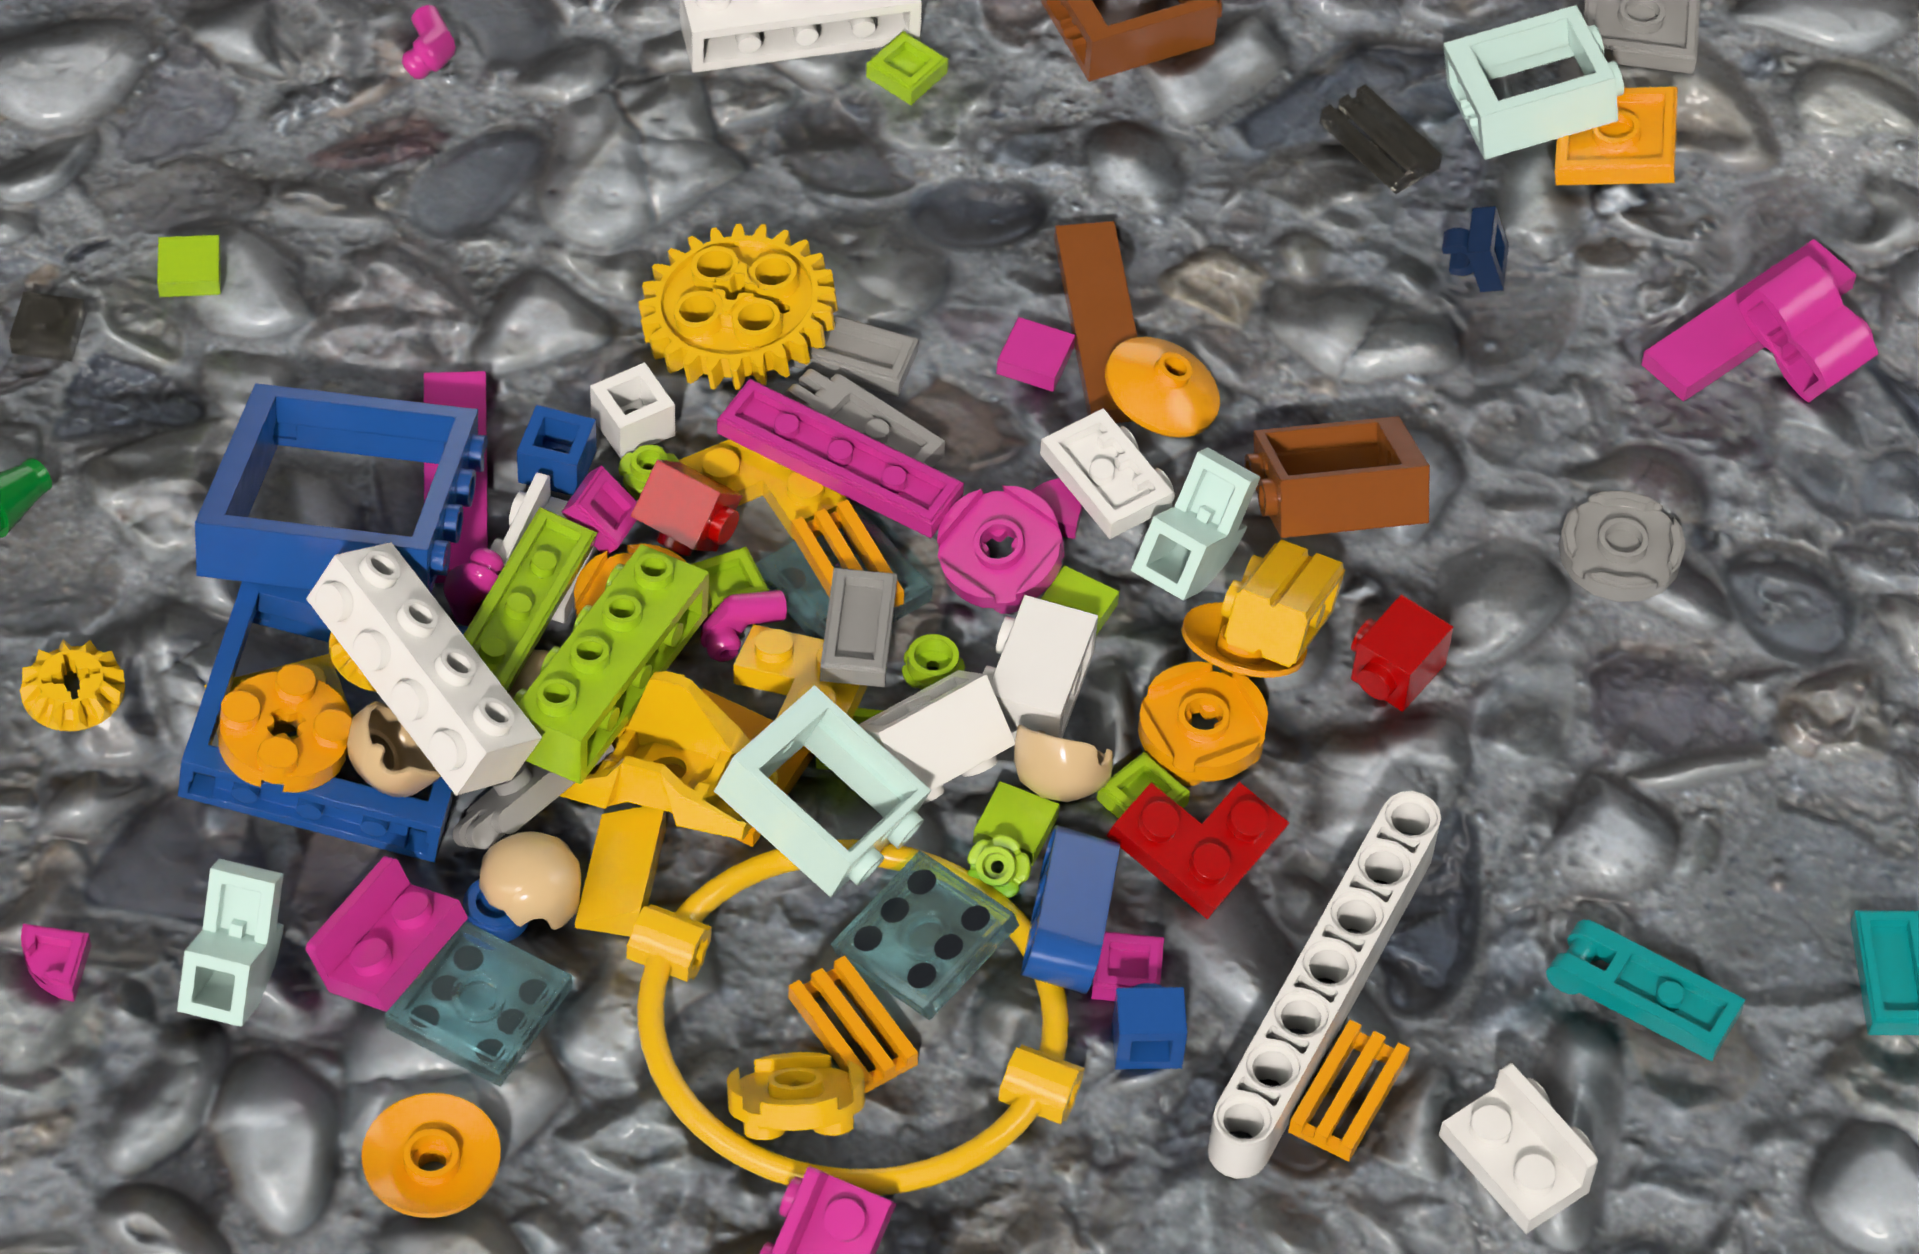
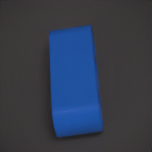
(1070, 909)

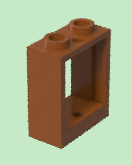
(1133, 42)
(1340, 476)

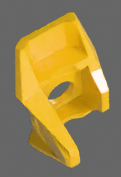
(678, 727)

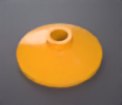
(1162, 387)
(1204, 634)
(425, 1131)

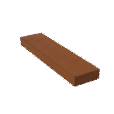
(1096, 304)

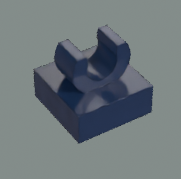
(1479, 250)

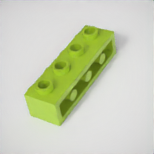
(606, 662)

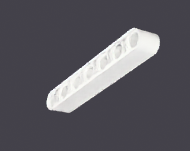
(1321, 1006)

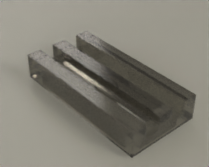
(1388, 135)

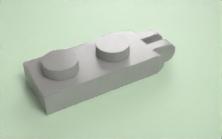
(867, 414)
(511, 805)

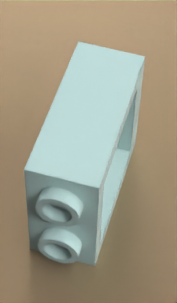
(1541, 113)
(855, 759)

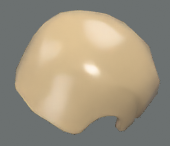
(387, 753)
(1060, 766)
(532, 878)

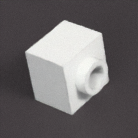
(632, 409)

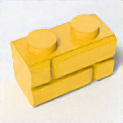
(1281, 602)

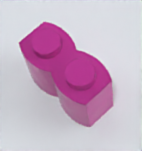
(1808, 328)

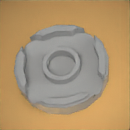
(1621, 546)

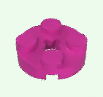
(995, 515)

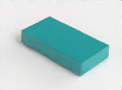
(1888, 969)

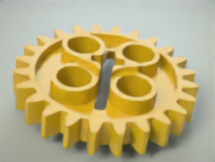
(738, 306)

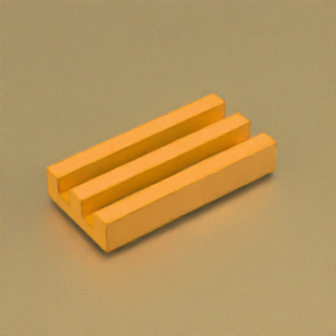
(828, 526)
(827, 984)
(1371, 1049)

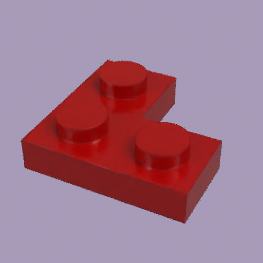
(1195, 858)

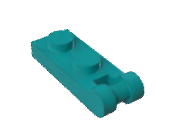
(1646, 988)

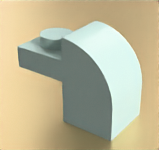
(1202, 531)
(238, 947)

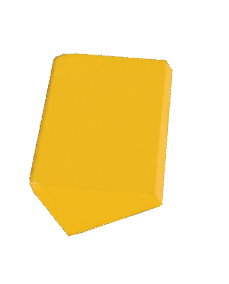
(621, 870)

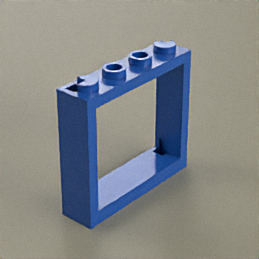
(297, 553)
(336, 807)

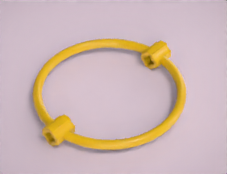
(676, 946)

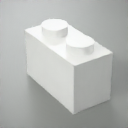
(1042, 664)
(944, 730)

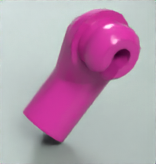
(432, 47)
(471, 582)
(733, 615)

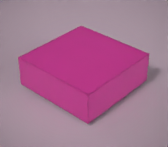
(1035, 354)
(602, 507)
(1126, 963)

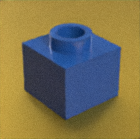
(557, 446)
(1149, 1027)

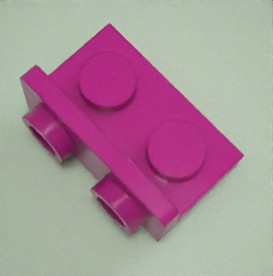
(383, 936)
(829, 1217)

